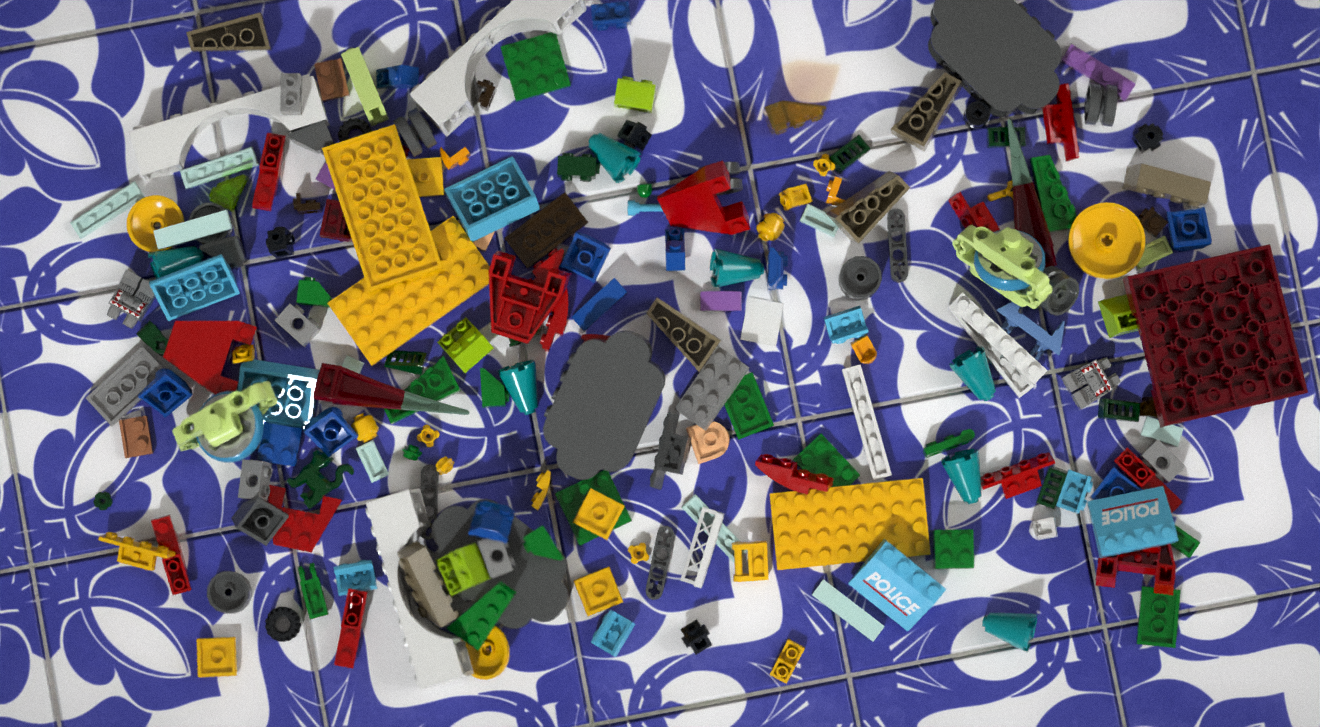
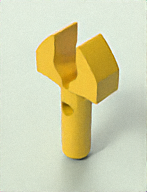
(1002, 193)

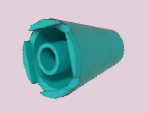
(614, 156)
(173, 260)
(733, 268)
(975, 373)
(521, 385)
(965, 474)
(1012, 628)

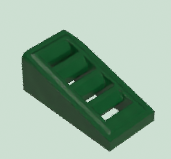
(990, 137)
(846, 164)
(415, 366)
(1103, 409)
(1051, 469)

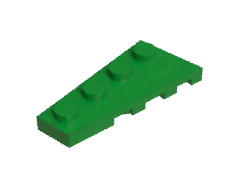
(1052, 195)
(434, 384)
(482, 616)

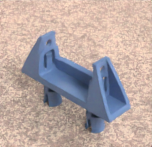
(1043, 339)

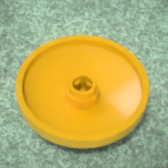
(1106, 240)

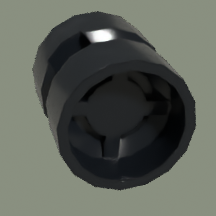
(976, 115)

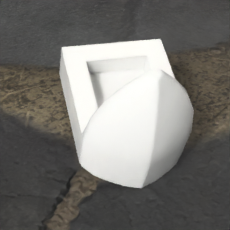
(1043, 529)

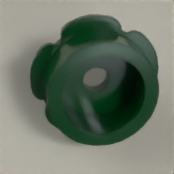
(97, 501)

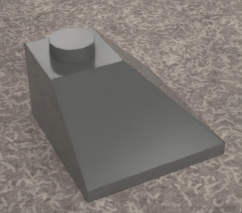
(313, 137)
(230, 248)
(259, 519)

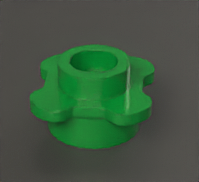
(411, 452)

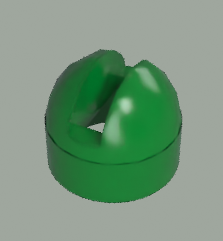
(644, 190)

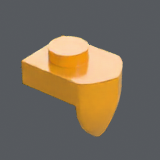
(459, 158)
(832, 188)
(864, 349)

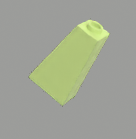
(364, 86)

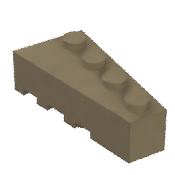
(234, 35)
(927, 114)
(1166, 184)
(868, 206)
(688, 336)
(426, 585)

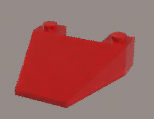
(697, 207)
(520, 304)
(202, 348)
(1150, 561)

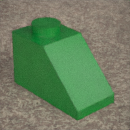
(312, 293)
(492, 391)
(541, 544)

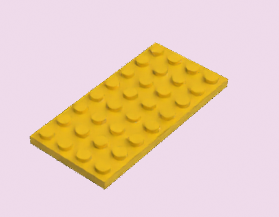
(382, 208)
(395, 314)
(848, 523)

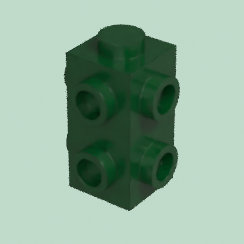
(577, 167)

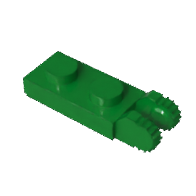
(950, 442)
(313, 593)

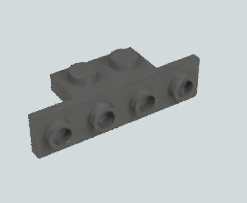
(671, 452)

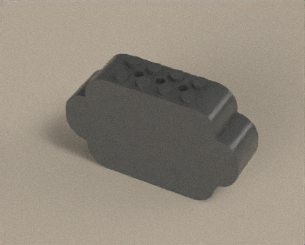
(996, 53)
(603, 404)
(535, 578)

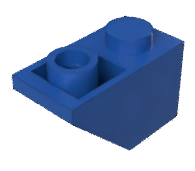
(397, 77)
(675, 249)

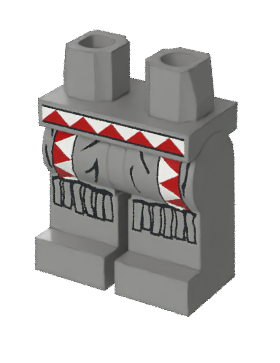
(132, 298)
(1096, 381)

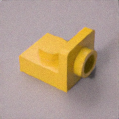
(795, 197)

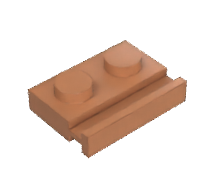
(331, 79)
(136, 437)

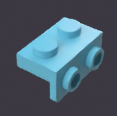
(845, 325)
(1074, 492)
(355, 576)
(612, 633)

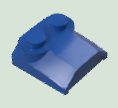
(1189, 229)
(586, 256)
(776, 265)
(166, 392)
(330, 431)
(280, 444)
(1114, 485)
(492, 521)

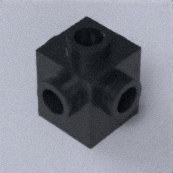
(634, 135)
(1143, 142)
(280, 242)
(696, 636)

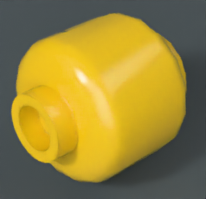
(770, 226)
(365, 427)

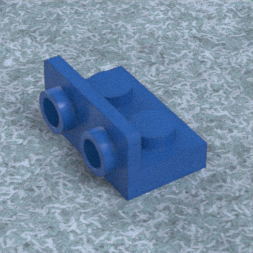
(611, 15)

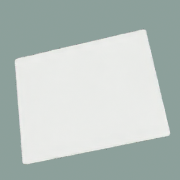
(762, 321)

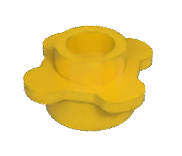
(818, 164)
(433, 435)
(444, 465)
(633, 551)

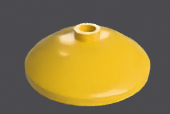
(146, 214)
(487, 663)

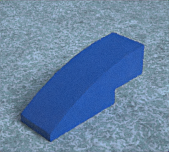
(599, 304)

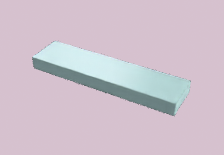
(219, 168)
(107, 210)
(192, 229)
(725, 538)
(848, 610)

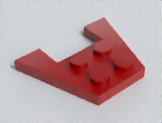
(302, 528)

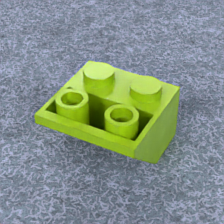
(634, 94)
(1117, 316)
(465, 345)
(463, 569)

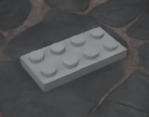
(712, 388)
(121, 389)

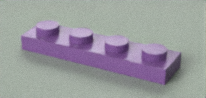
(1097, 71)

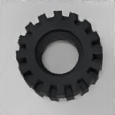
(350, 125)
(271, 624)

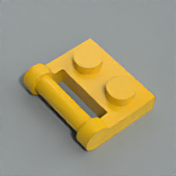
(756, 561)

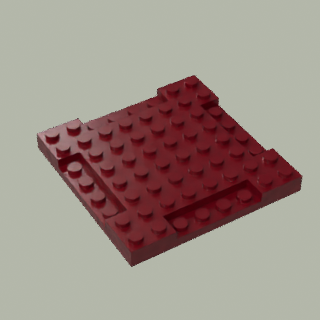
(1215, 335)

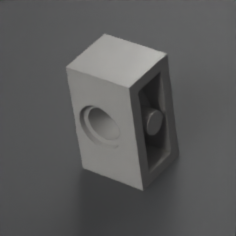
(291, 94)
(302, 335)
(1172, 463)
(249, 472)
(496, 568)

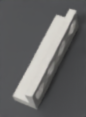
(709, 549)

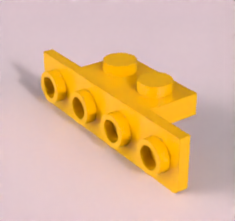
(136, 553)

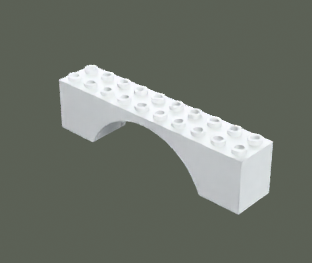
(447, 91)
(165, 144)
(433, 652)

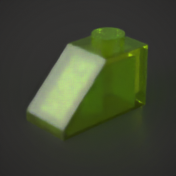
(228, 192)

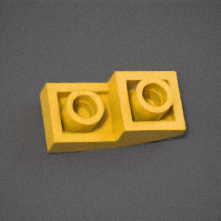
(243, 353)
(543, 483)
(787, 661)

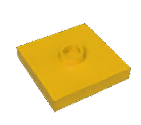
(427, 176)
(598, 514)
(598, 591)
(216, 657)

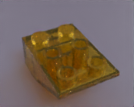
(791, 114)

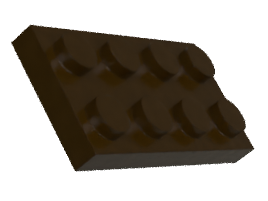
(546, 230)

